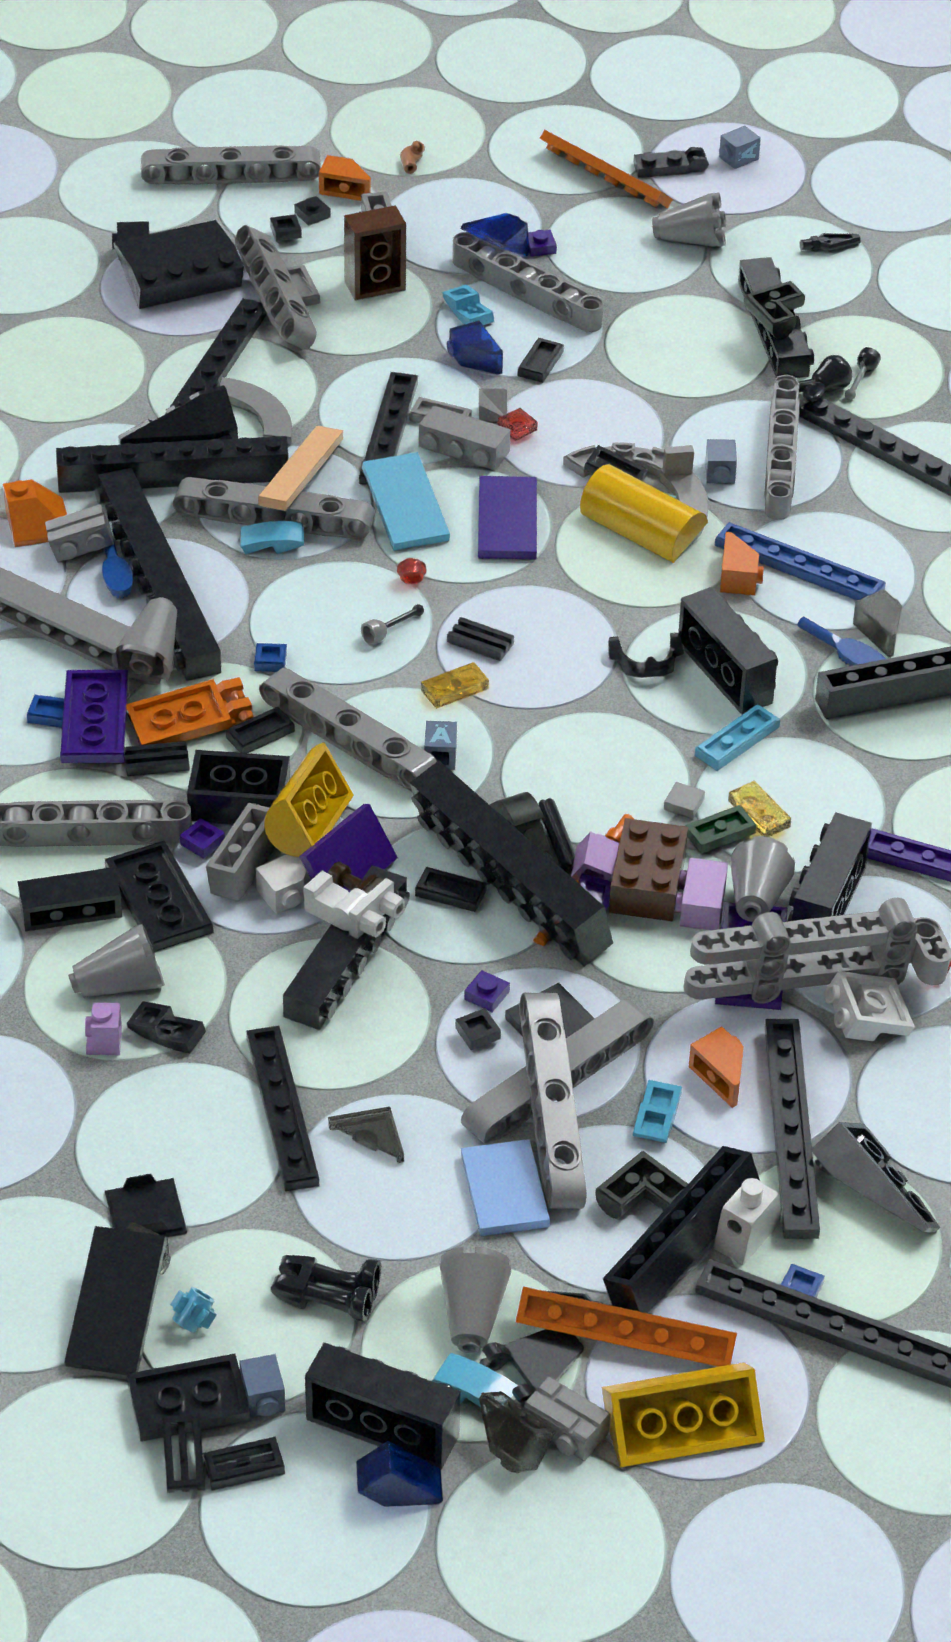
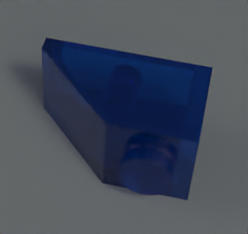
(475, 348)
(398, 1478)

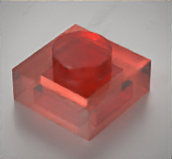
(519, 423)

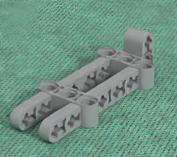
(766, 961)

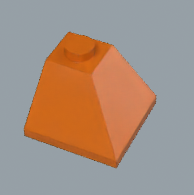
(27, 510)

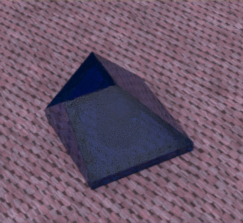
(502, 231)

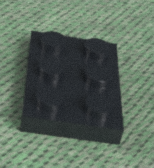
(196, 1387)

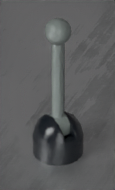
(867, 361)

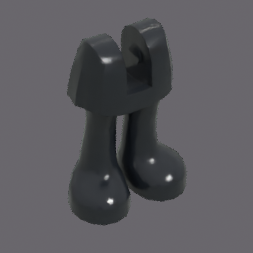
(301, 1273)

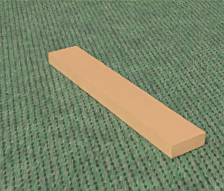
(300, 468)

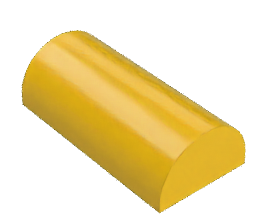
(640, 512)
(308, 803)

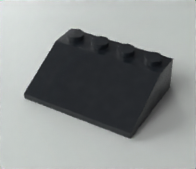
(180, 263)

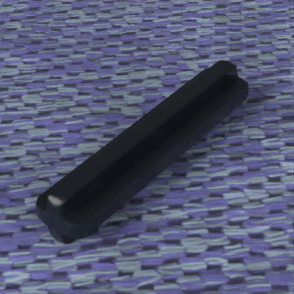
(557, 834)

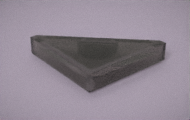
(372, 1129)

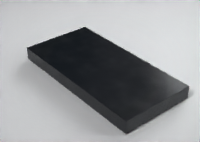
(160, 896)
(115, 1301)

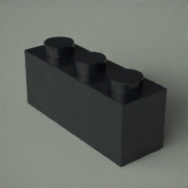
(69, 899)

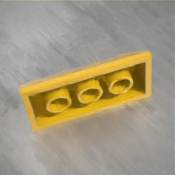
(684, 1414)

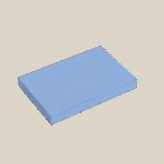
(505, 1187)

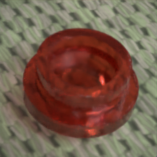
(411, 570)

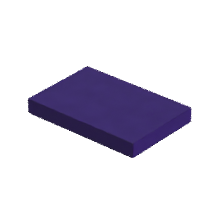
(355, 842)

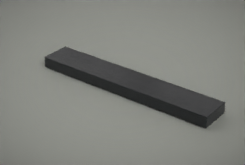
(391, 418)
(282, 1108)

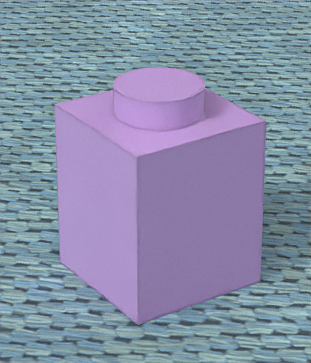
(595, 857)

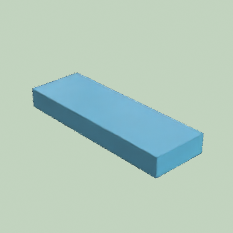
(737, 737)

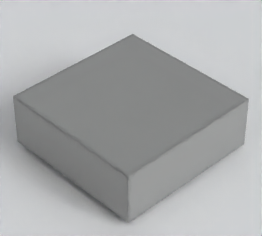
(678, 460)
(684, 800)

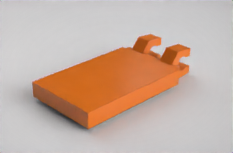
(189, 712)

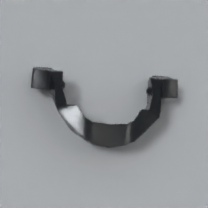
(650, 667)

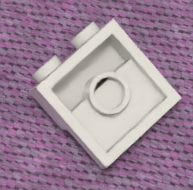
(868, 1006)

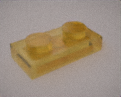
(455, 685)
(761, 808)

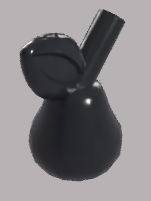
(832, 374)

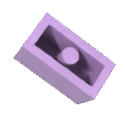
(702, 895)

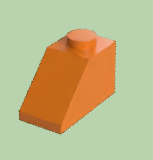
(343, 178)
(740, 567)
(718, 1063)

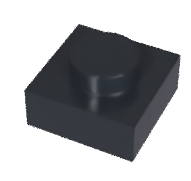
(312, 210)
(285, 228)
(478, 1029)

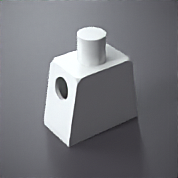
(756, 1211)

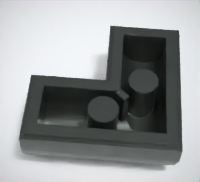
(773, 307)
(634, 1181)

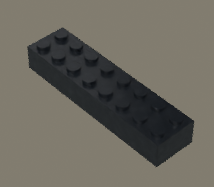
(511, 864)

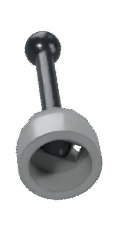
(376, 630)

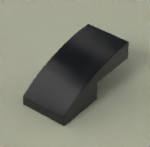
(160, 1026)

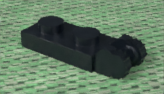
(670, 162)

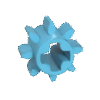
(193, 1309)

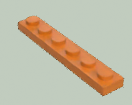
(613, 175)
(626, 1327)

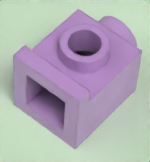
(104, 1029)

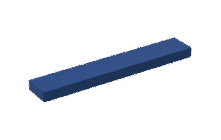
(805, 564)

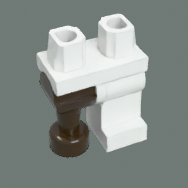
(355, 910)

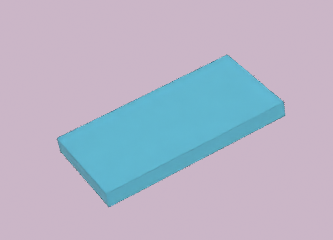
(405, 501)

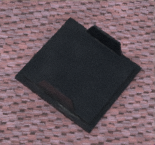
(148, 1204)

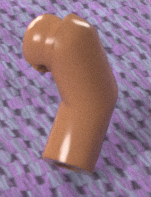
(410, 155)

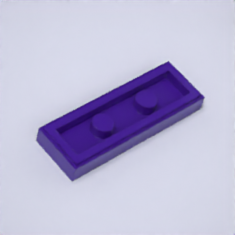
(910, 854)

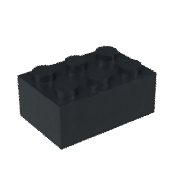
(228, 781)

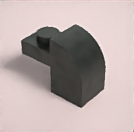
(525, 816)

